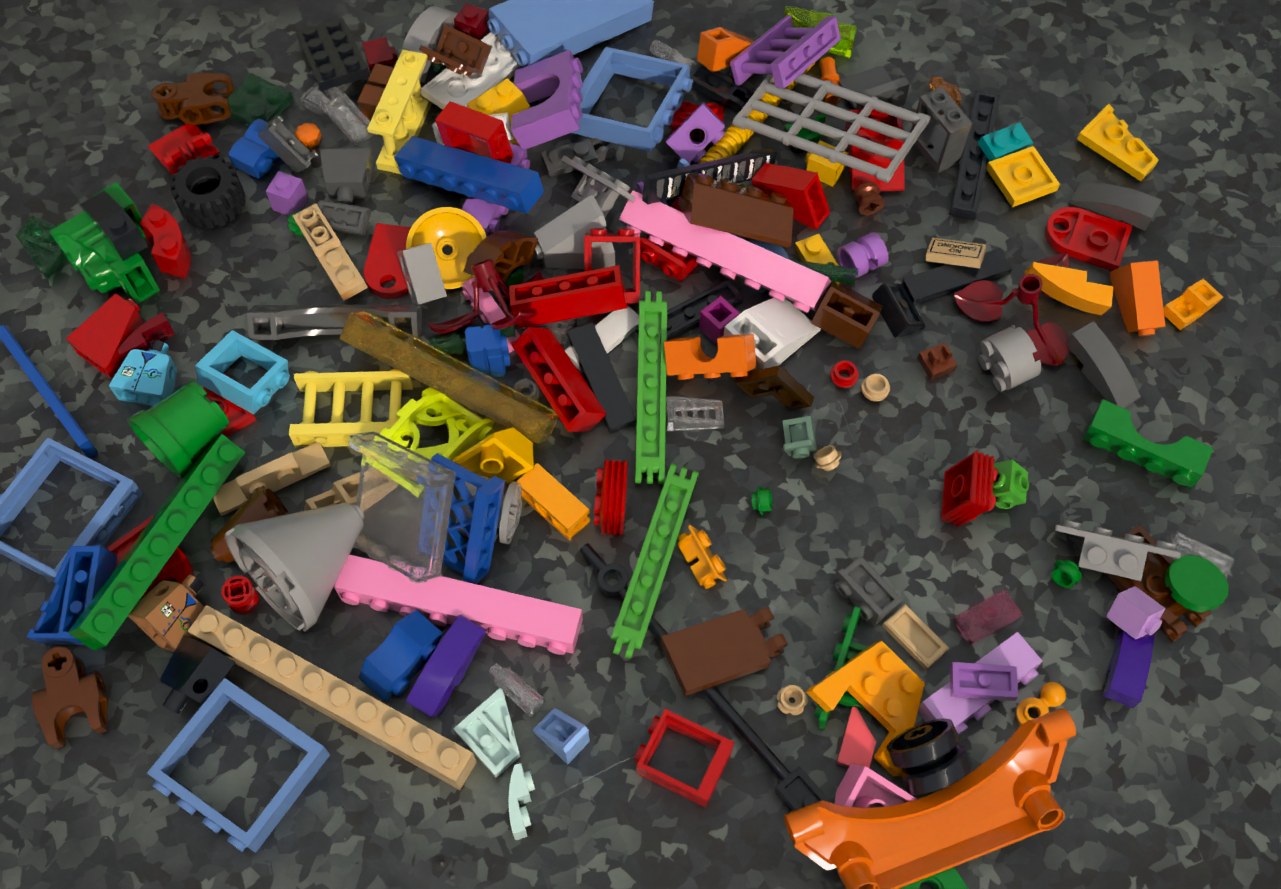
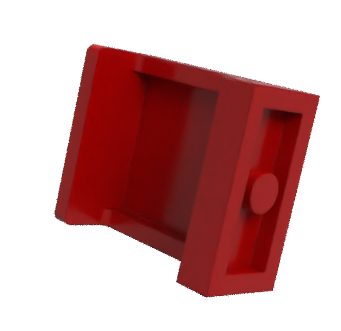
(668, 261)

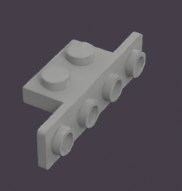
(599, 184)
(1115, 554)

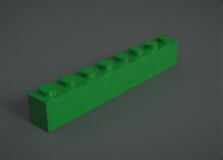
(156, 544)

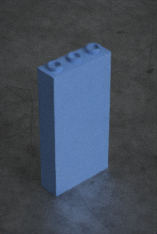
(549, 27)

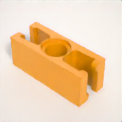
(554, 501)

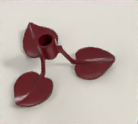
(488, 280)
(983, 303)

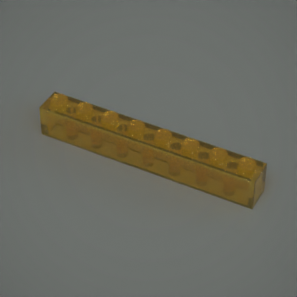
(449, 376)

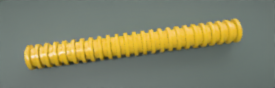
(736, 137)

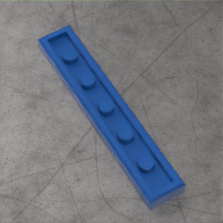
(47, 393)

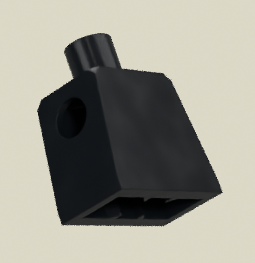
(193, 673)

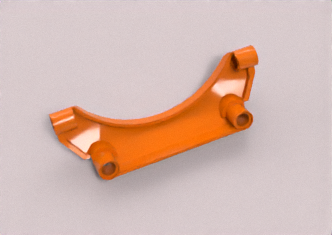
(916, 839)

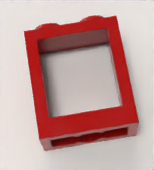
(463, 121)
(623, 235)
(695, 732)

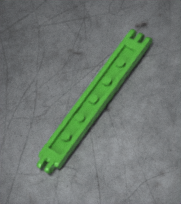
(651, 389)
(653, 561)

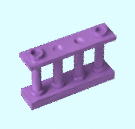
(798, 55)

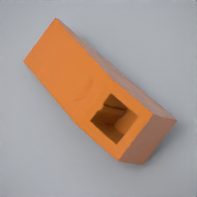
(719, 47)

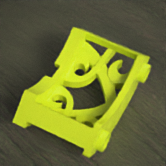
(446, 411)

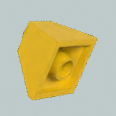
(501, 454)

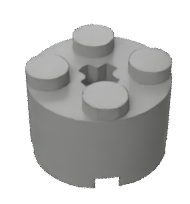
(1009, 358)

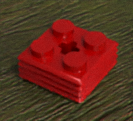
(968, 489)
(611, 497)

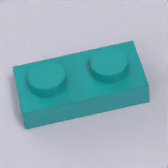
(1005, 142)

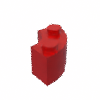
(168, 242)

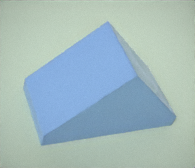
(562, 734)

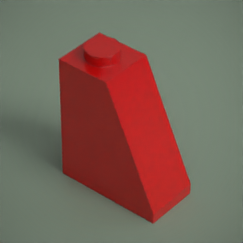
(801, 189)
(105, 332)

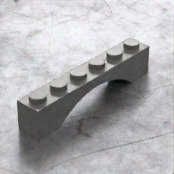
(291, 321)

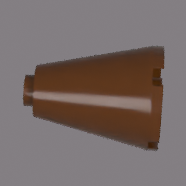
(259, 506)

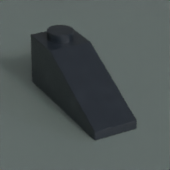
(114, 225)

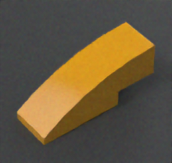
(1072, 289)

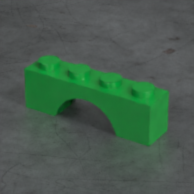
(1114, 431)

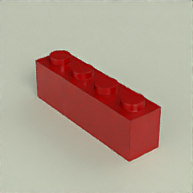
(569, 296)
(559, 379)

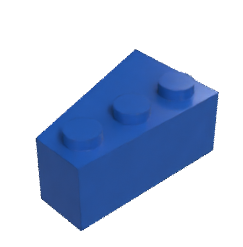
(76, 585)

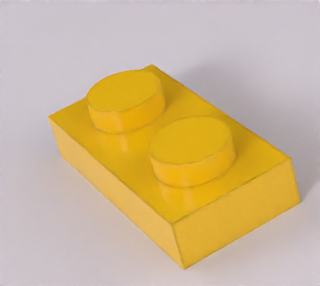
(814, 250)

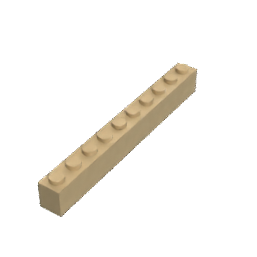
(335, 698)

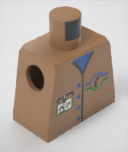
(169, 611)

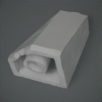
(562, 239)

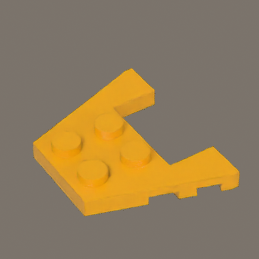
(882, 687)

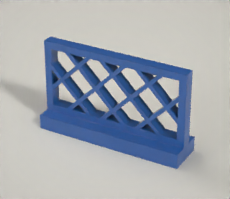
(480, 528)

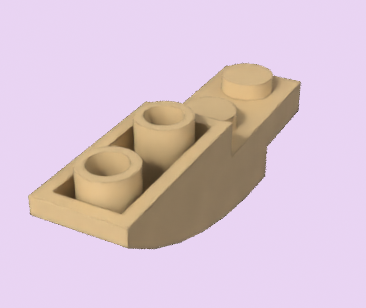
(330, 252)

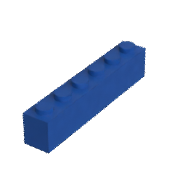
(470, 174)

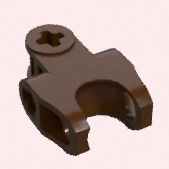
(193, 98)
(68, 693)

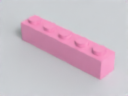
(488, 308)

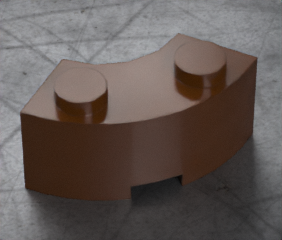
(506, 249)

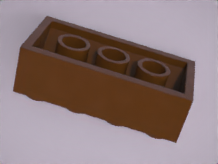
(737, 209)

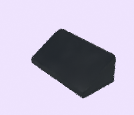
(898, 309)

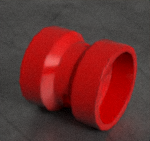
(242, 601)

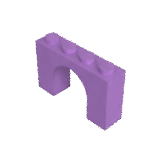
(558, 114)

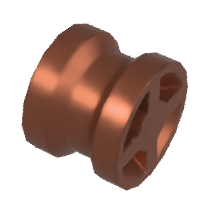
(868, 198)

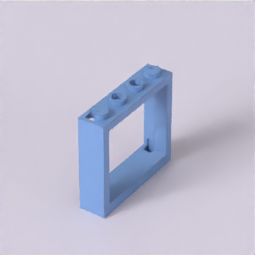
(638, 67)
(34, 474)
(281, 802)

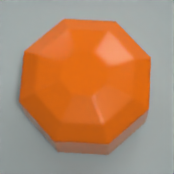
(308, 135)

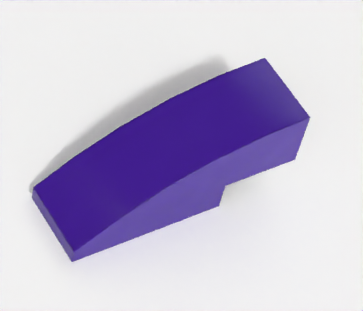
(446, 666)
(1129, 669)

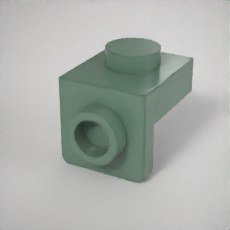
(799, 437)

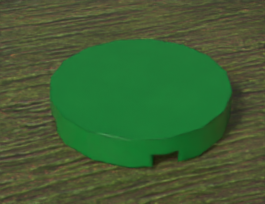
(1196, 583)

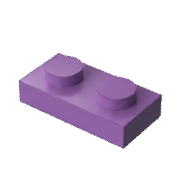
(983, 681)

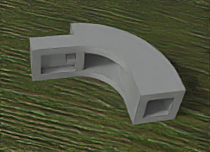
(427, 31)

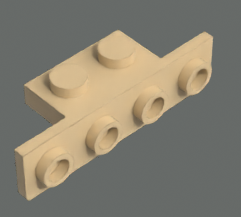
(272, 475)

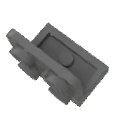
(879, 84)

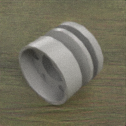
(509, 511)

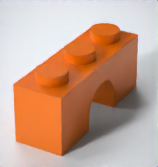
(734, 355)

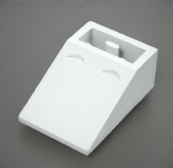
(777, 330)

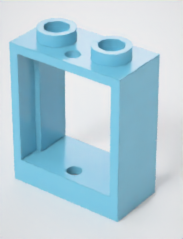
(224, 354)

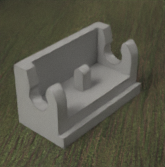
(421, 274)

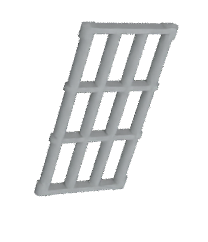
(845, 138)

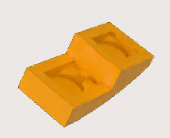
(1192, 304)

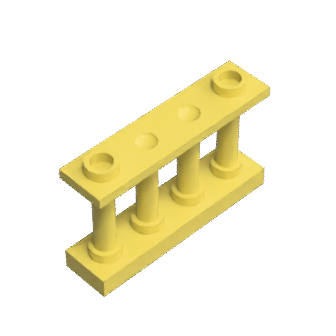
(400, 109)
(337, 432)

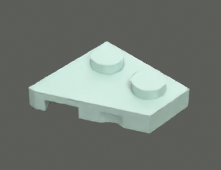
(490, 734)

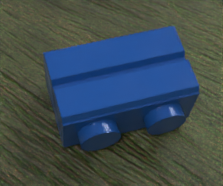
(487, 350)

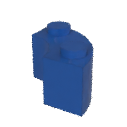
(400, 656)

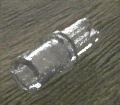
(667, 53)

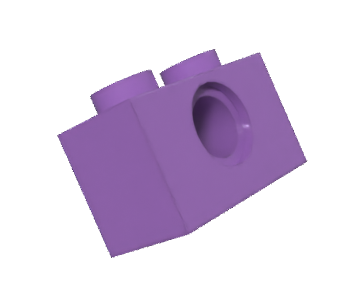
(701, 118)

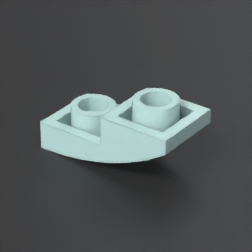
(519, 788)

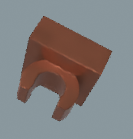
(937, 361)

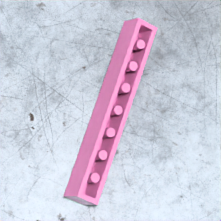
(727, 252)
(444, 599)

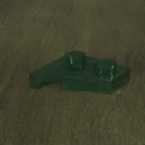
(41, 245)

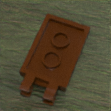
(1154, 586)
(721, 649)

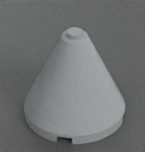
(297, 557)

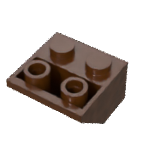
(847, 314)

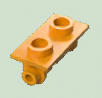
(709, 565)

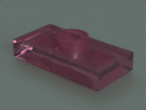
(987, 617)

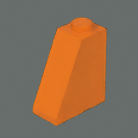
(1139, 296)

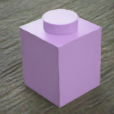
(1136, 613)

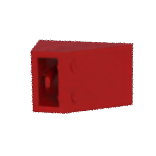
(857, 177)

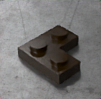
(775, 382)

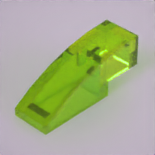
(809, 19)

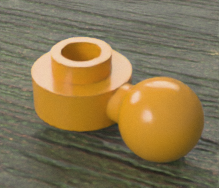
(1051, 695)

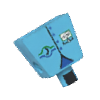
(145, 375)

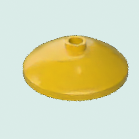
(452, 228)

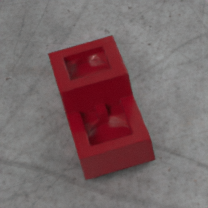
(154, 329)

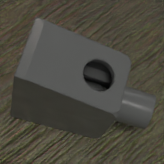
(347, 173)

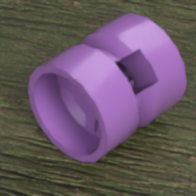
(865, 254)

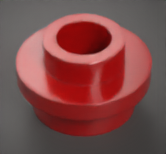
(847, 368)

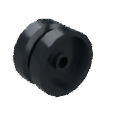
(929, 756)

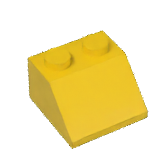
(501, 99)

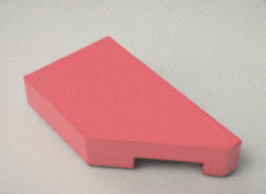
(857, 742)

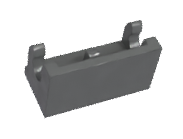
(286, 145)

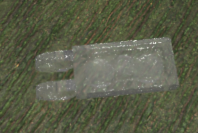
(345, 115)

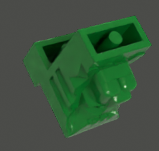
(97, 260)

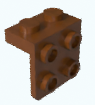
(459, 52)

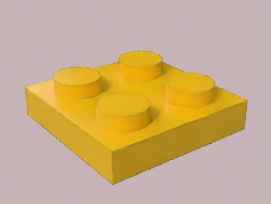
(1022, 176)

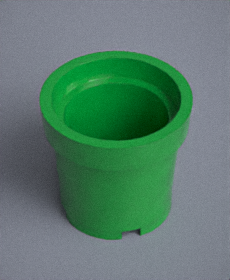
(179, 427)

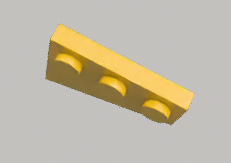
(1115, 143)

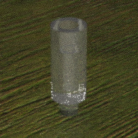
(517, 689)

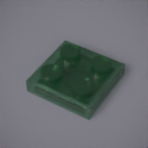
(257, 100)

